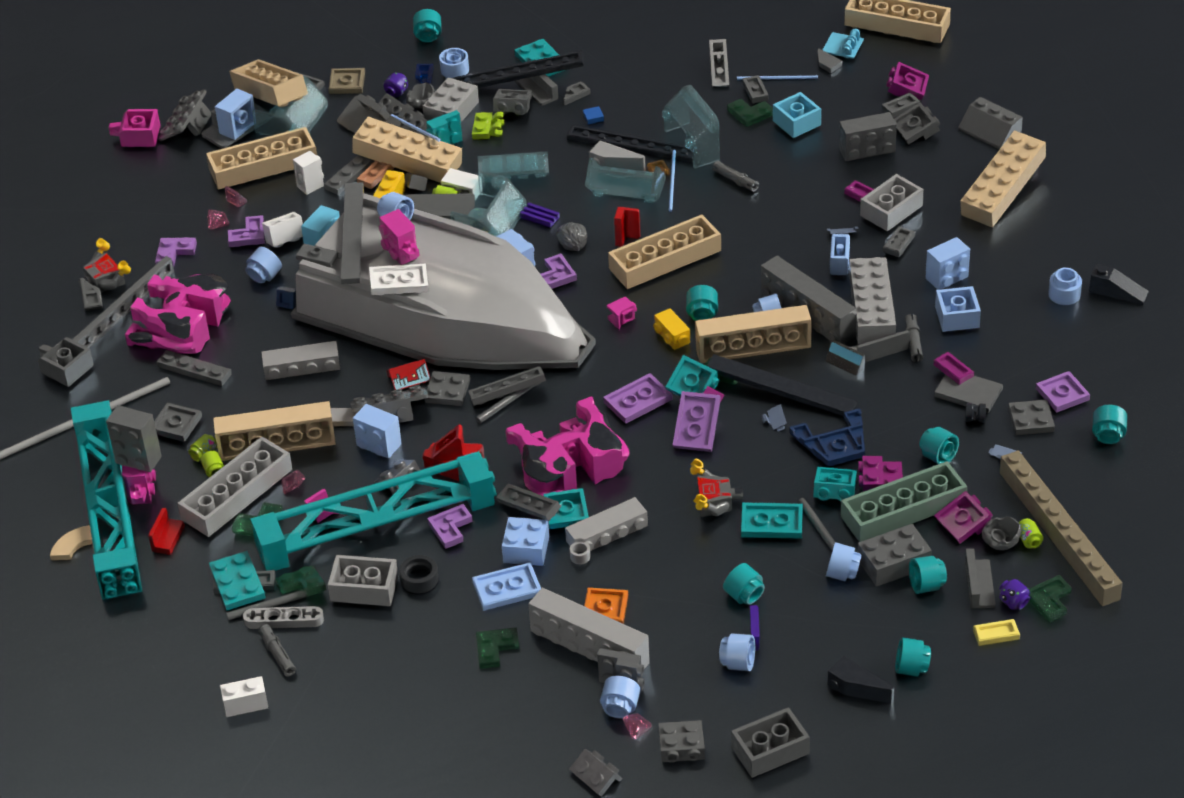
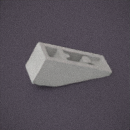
(718, 63)
(614, 156)

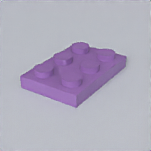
(637, 398)
(696, 421)

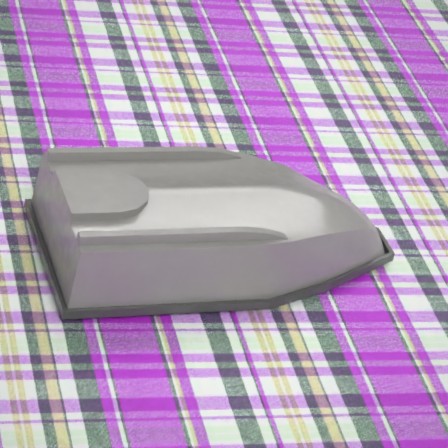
(480, 306)

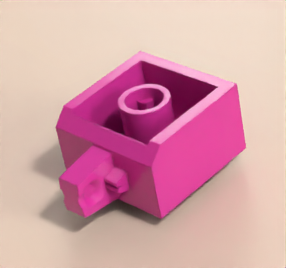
(137, 128)
(398, 237)
(138, 485)

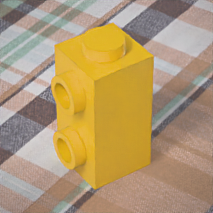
(671, 329)

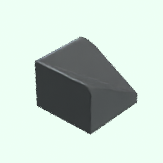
(415, 181)

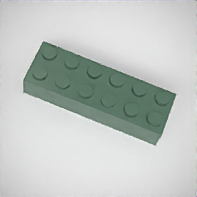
(901, 501)

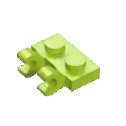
(487, 124)

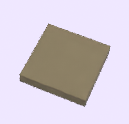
(346, 80)

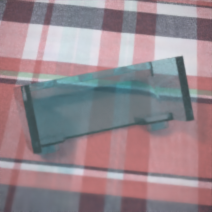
(295, 116)
(697, 121)
(624, 182)
(502, 212)

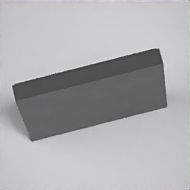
(973, 391)

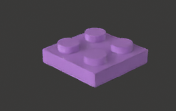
(1062, 391)

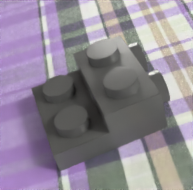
(512, 101)
(917, 123)
(620, 664)
(681, 741)

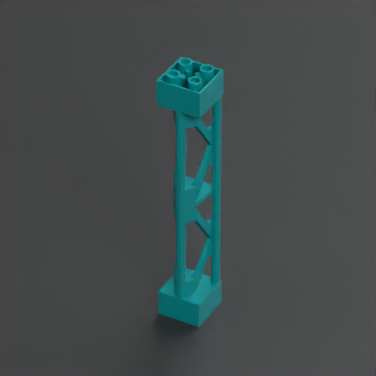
(474, 486)
(116, 569)

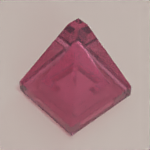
(234, 197)
(217, 219)
(292, 481)
(636, 725)

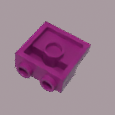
(907, 80)
(877, 472)
(964, 517)

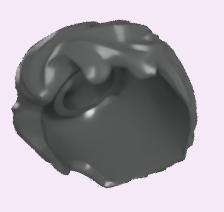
(419, 95)
(572, 236)
(1001, 533)

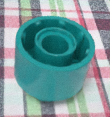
(427, 25)
(701, 302)
(1109, 423)
(939, 445)
(927, 574)
(744, 584)
(912, 657)

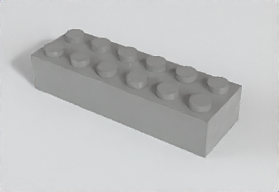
(871, 298)
(235, 486)
(582, 628)

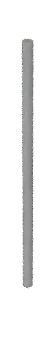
(69, 424)

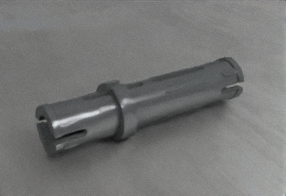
(740, 178)
(914, 343)
(273, 644)

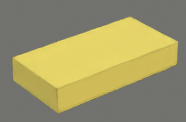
(996, 632)

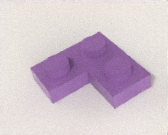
(251, 235)
(175, 246)
(559, 271)
(446, 525)

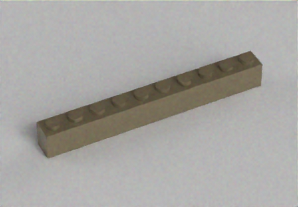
(1061, 528)

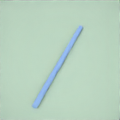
(781, 77)
(417, 129)
(672, 180)

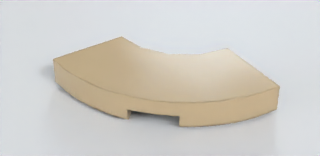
(70, 543)

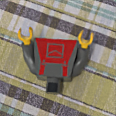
(103, 270)
(714, 491)

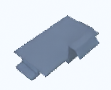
(843, 231)
(776, 418)
(999, 451)

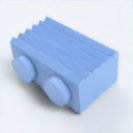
(839, 254)

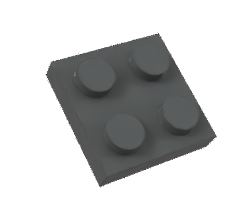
(447, 388)
(1031, 417)
(176, 421)

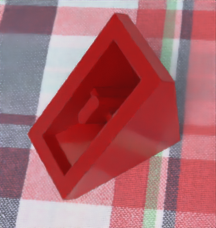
(450, 445)

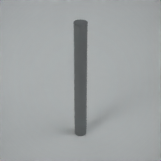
(501, 404)
(817, 523)
(268, 604)

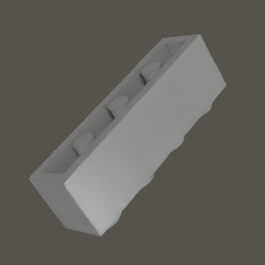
(300, 360)

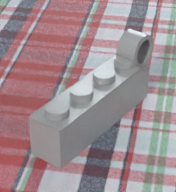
(604, 528)

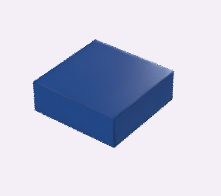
(593, 115)

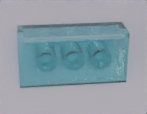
(516, 165)

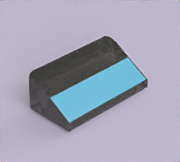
(845, 358)

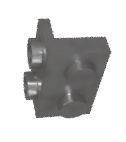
(400, 468)
(594, 771)

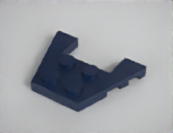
(836, 445)

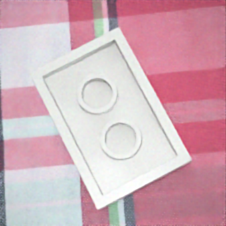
(398, 279)

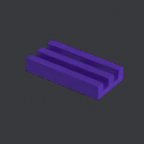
(539, 215)
(754, 625)

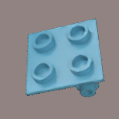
(844, 45)

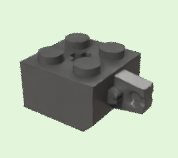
(65, 361)

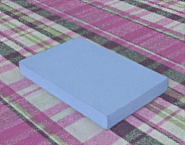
(506, 586)

